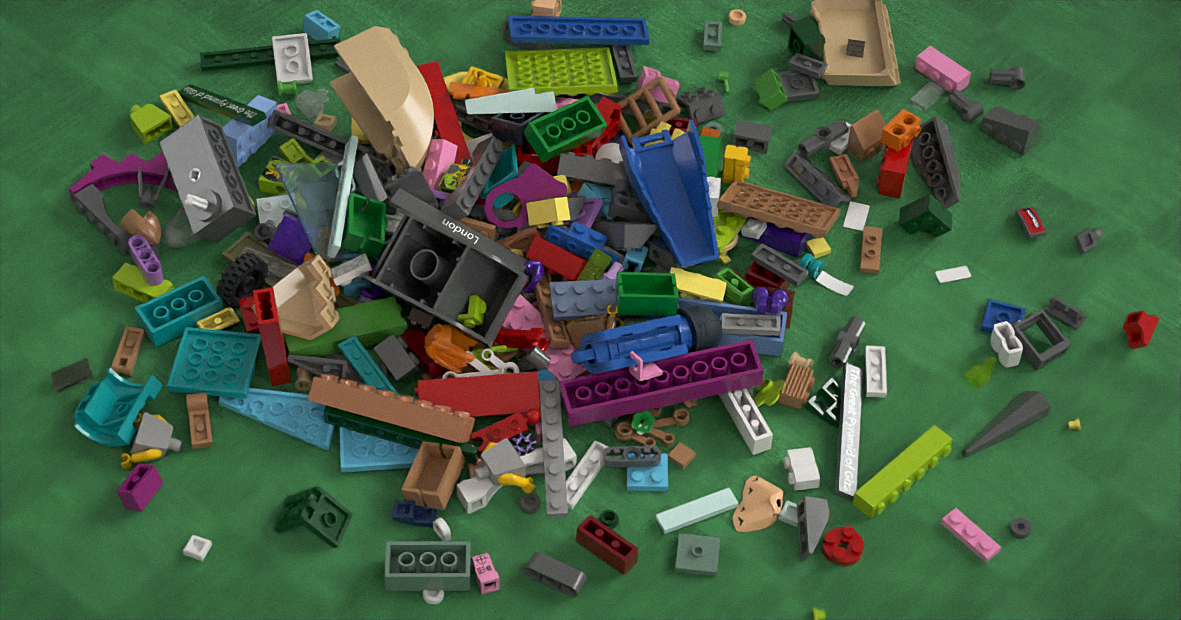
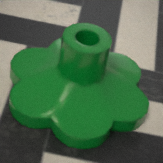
(645, 425)

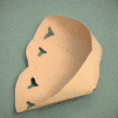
(758, 505)

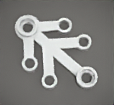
(485, 370)

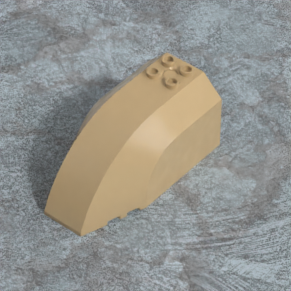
(386, 97)

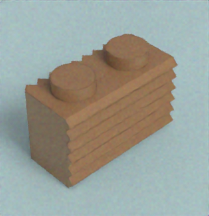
(796, 386)

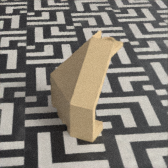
(306, 300)

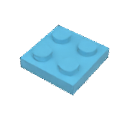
(648, 478)

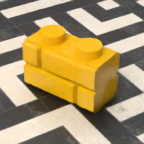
(735, 164)

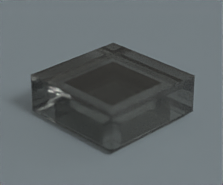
(855, 48)

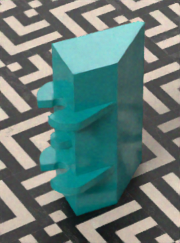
(505, 170)

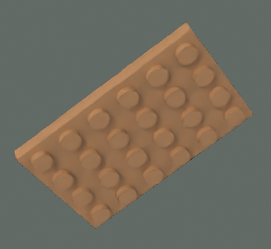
(778, 208)

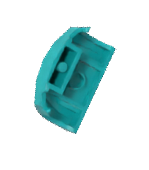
(112, 408)

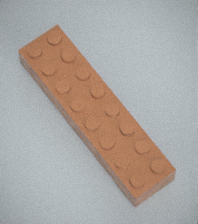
(392, 409)

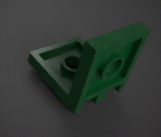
(310, 509)

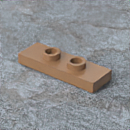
(871, 250)

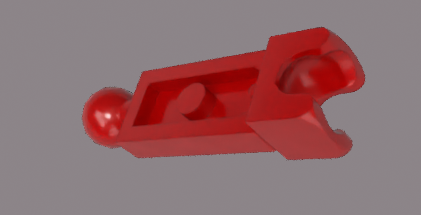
(522, 338)
(506, 428)

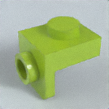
(475, 312)

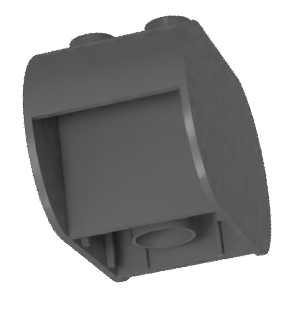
(442, 271)

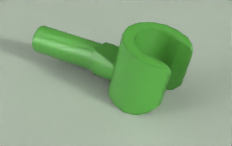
(723, 77)

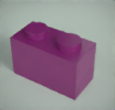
(140, 487)

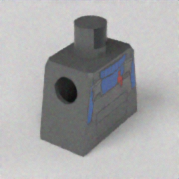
(660, 253)

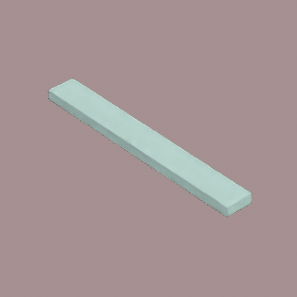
(342, 196)

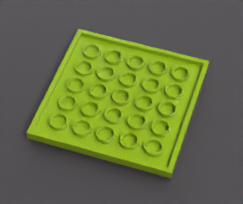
(562, 71)

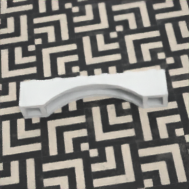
(477, 494)

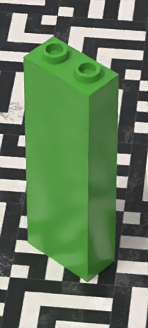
(368, 321)

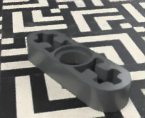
(637, 450)

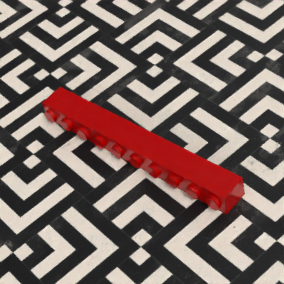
(445, 118)

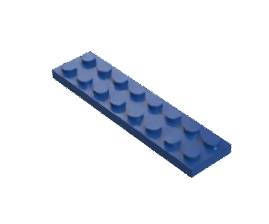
(578, 30)

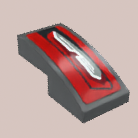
(1031, 222)

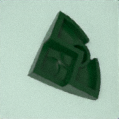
(827, 403)

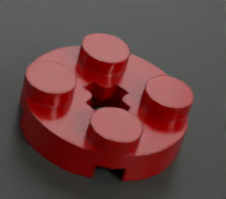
(847, 536)

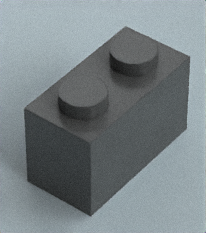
(752, 136)

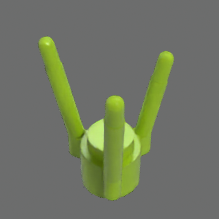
(497, 349)

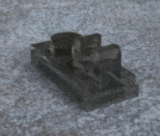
(71, 375)

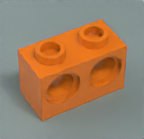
(901, 130)

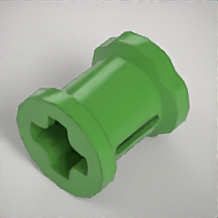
(287, 88)

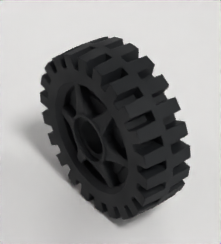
(241, 279)

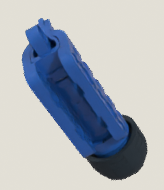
(687, 332)

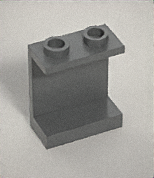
(413, 183)

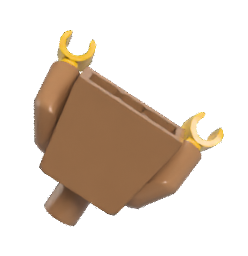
(579, 327)

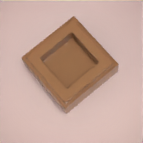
(681, 455)

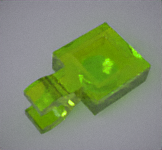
(980, 374)

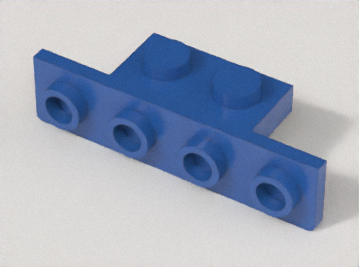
(579, 241)

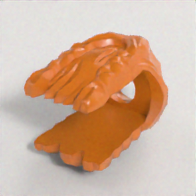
(449, 347)

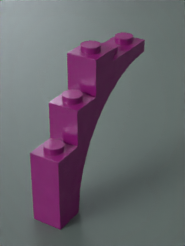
(109, 173)

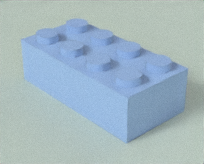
(245, 139)

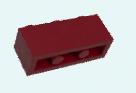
(416, 341)
(607, 545)

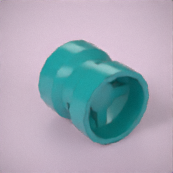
(813, 266)

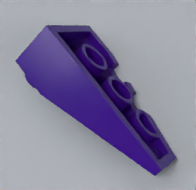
(782, 239)

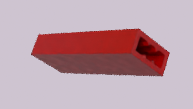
(272, 336)
(483, 394)

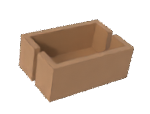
(433, 476)

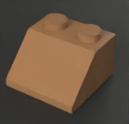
(866, 136)

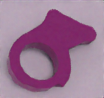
(529, 187)

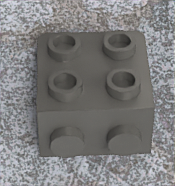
(702, 104)

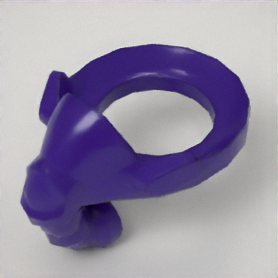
(537, 271)
(374, 295)

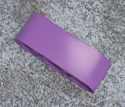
(145, 260)

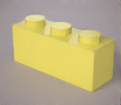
(698, 287)

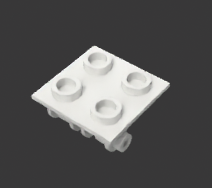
(272, 209)

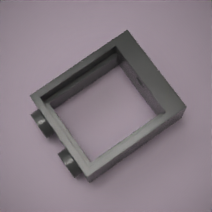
(1049, 329)

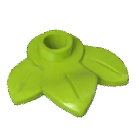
(768, 392)

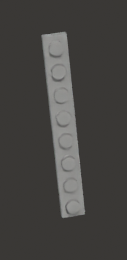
(553, 449)

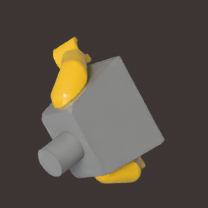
(151, 440)
(503, 466)

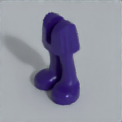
(765, 303)

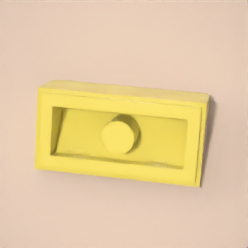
(219, 320)

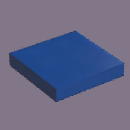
(1000, 312)

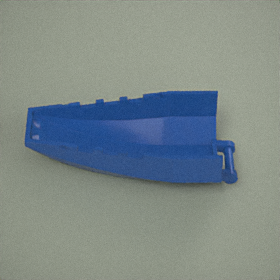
(674, 192)

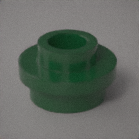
(609, 515)

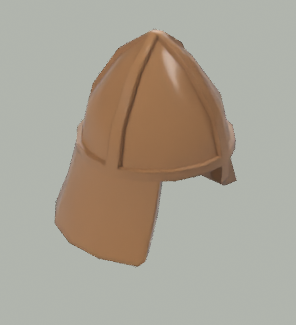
(146, 226)

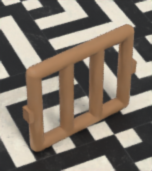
(630, 100)

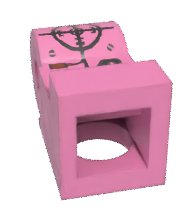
(485, 573)

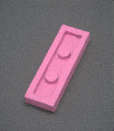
(970, 535)

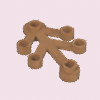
(631, 433)

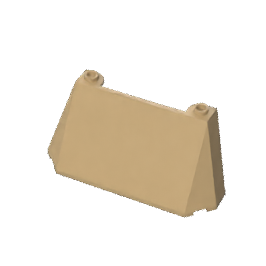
(857, 21)

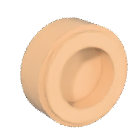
(737, 17)

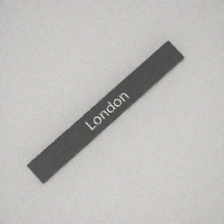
(427, 212)

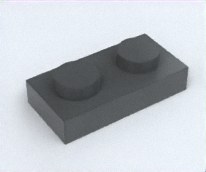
(807, 65)

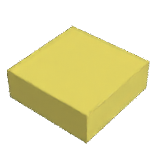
(818, 247)

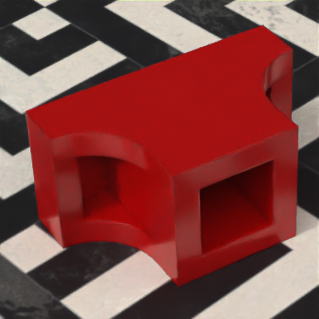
(1139, 328)

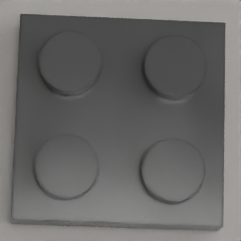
(798, 86)

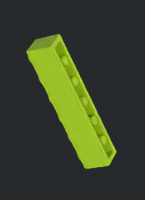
(902, 472)

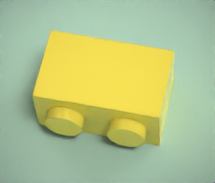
(548, 211)

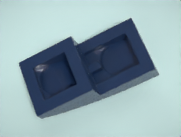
(410, 514)

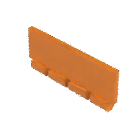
(461, 91)

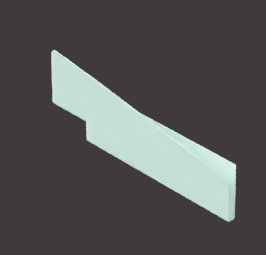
(512, 102)

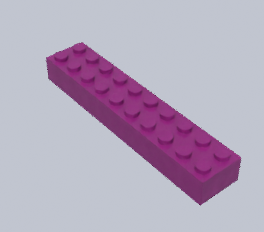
(682, 380)

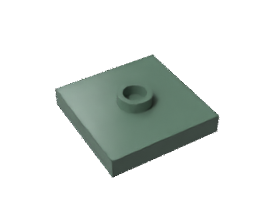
(697, 554)

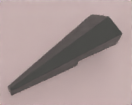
(331, 366)
(1021, 412)

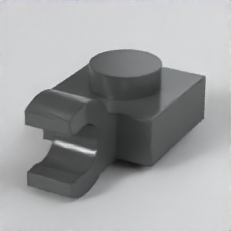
(1087, 238)

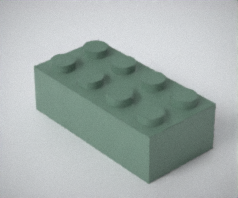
(427, 565)

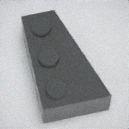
(1011, 129)

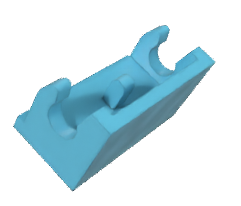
(320, 26)

